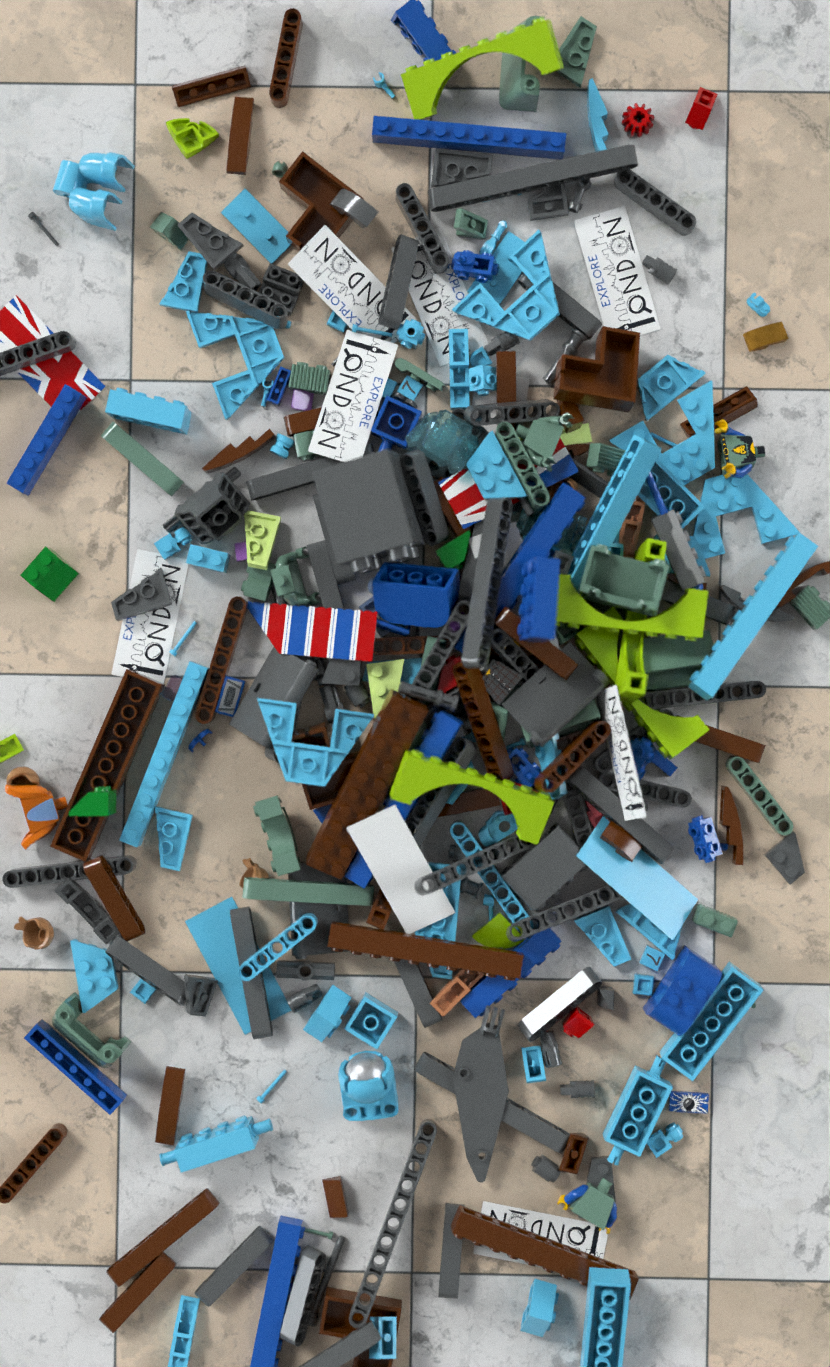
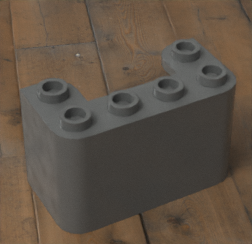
(544, 868)

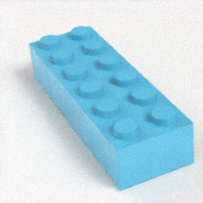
(714, 1022)
(605, 1317)

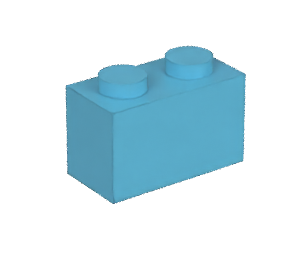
(208, 558)
(387, 1345)

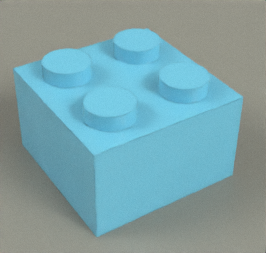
(371, 1020)

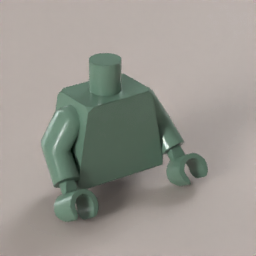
(543, 438)
(289, 581)

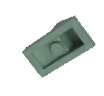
(470, 224)

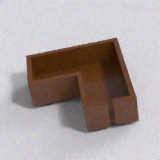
(315, 190)
(608, 379)
(318, 795)
(336, 1319)

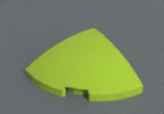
(190, 136)
(494, 933)

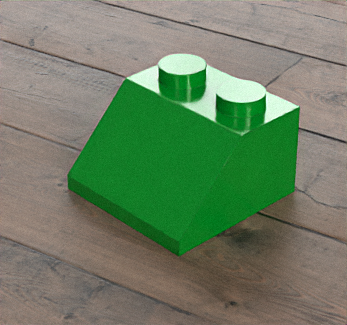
(453, 553)
(49, 574)
(96, 803)

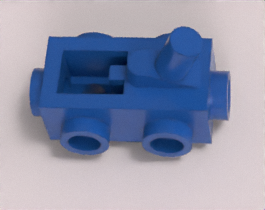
(468, 264)
(642, 753)
(524, 770)
(705, 839)

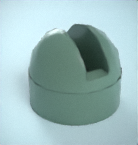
(279, 169)

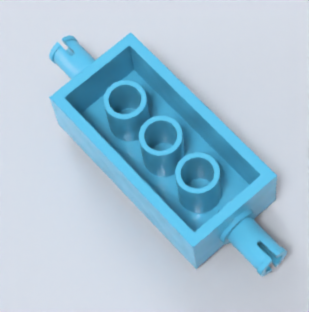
(637, 1110)
(216, 1143)

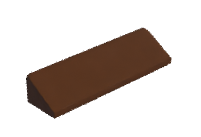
(211, 86)
(728, 409)

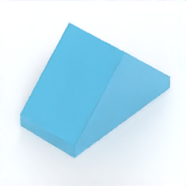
(533, 1064)

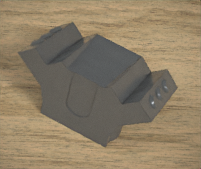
(213, 509)

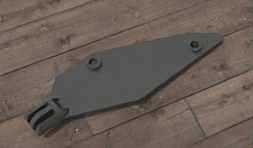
(481, 1091)

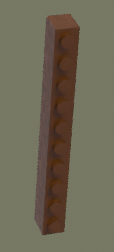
(425, 950)
(530, 1247)

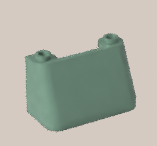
(517, 89)
(623, 581)
(99, 1052)

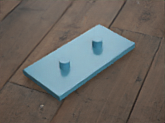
(257, 226)
(508, 270)

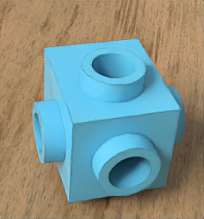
(411, 341)
(482, 380)

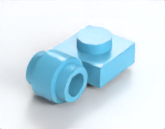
(169, 546)
(660, 1143)

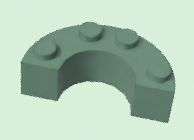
(280, 835)

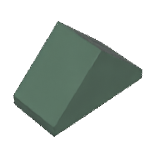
(167, 228)
(565, 633)

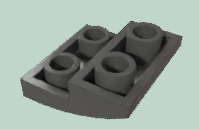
(282, 286)

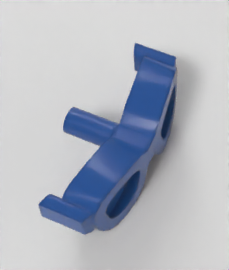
(198, 738)

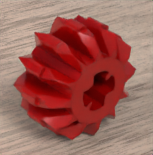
(643, 115)

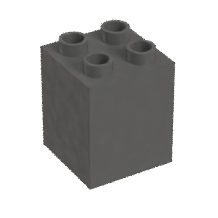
(369, 511)

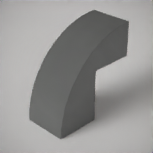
(354, 207)

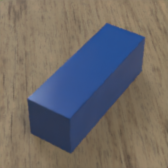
(279, 386)
(664, 764)

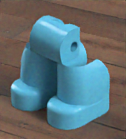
(95, 169)

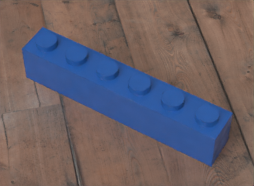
(46, 440)
(490, 989)
(75, 1066)

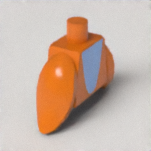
(39, 810)

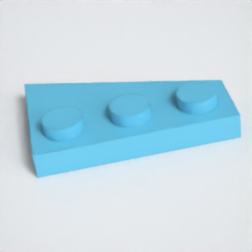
(546, 755)
(173, 834)
(605, 934)

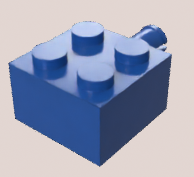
(395, 423)

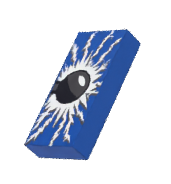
(688, 1102)

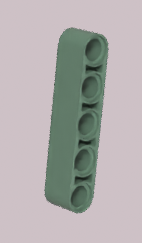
(522, 457)
(142, 458)
(767, 800)

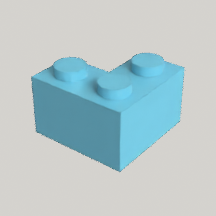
(328, 1013)
(539, 1311)

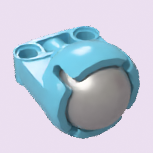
(368, 1087)

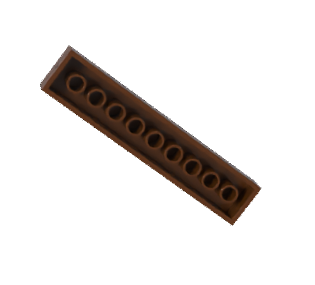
(109, 760)
(366, 782)

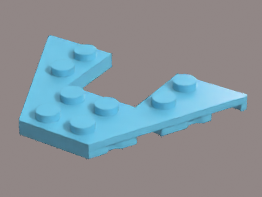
(529, 312)
(258, 347)
(694, 455)
(731, 495)
(308, 762)

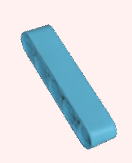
(271, 953)

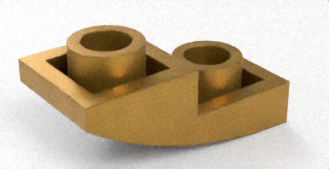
(764, 336)

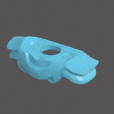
(491, 833)

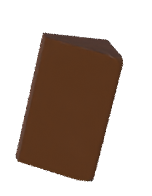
(574, 1153)
(335, 1197)

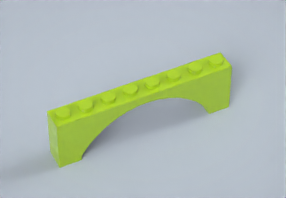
(533, 43)
(682, 618)
(630, 672)
(668, 731)
(420, 774)

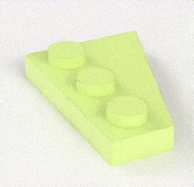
(260, 538)
(382, 678)

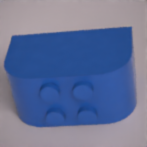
(415, 594)
(683, 991)

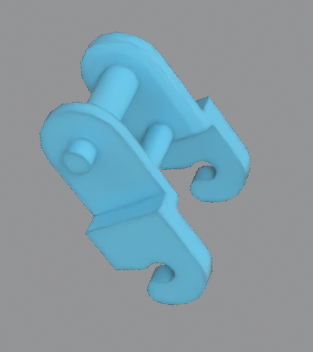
(758, 305)

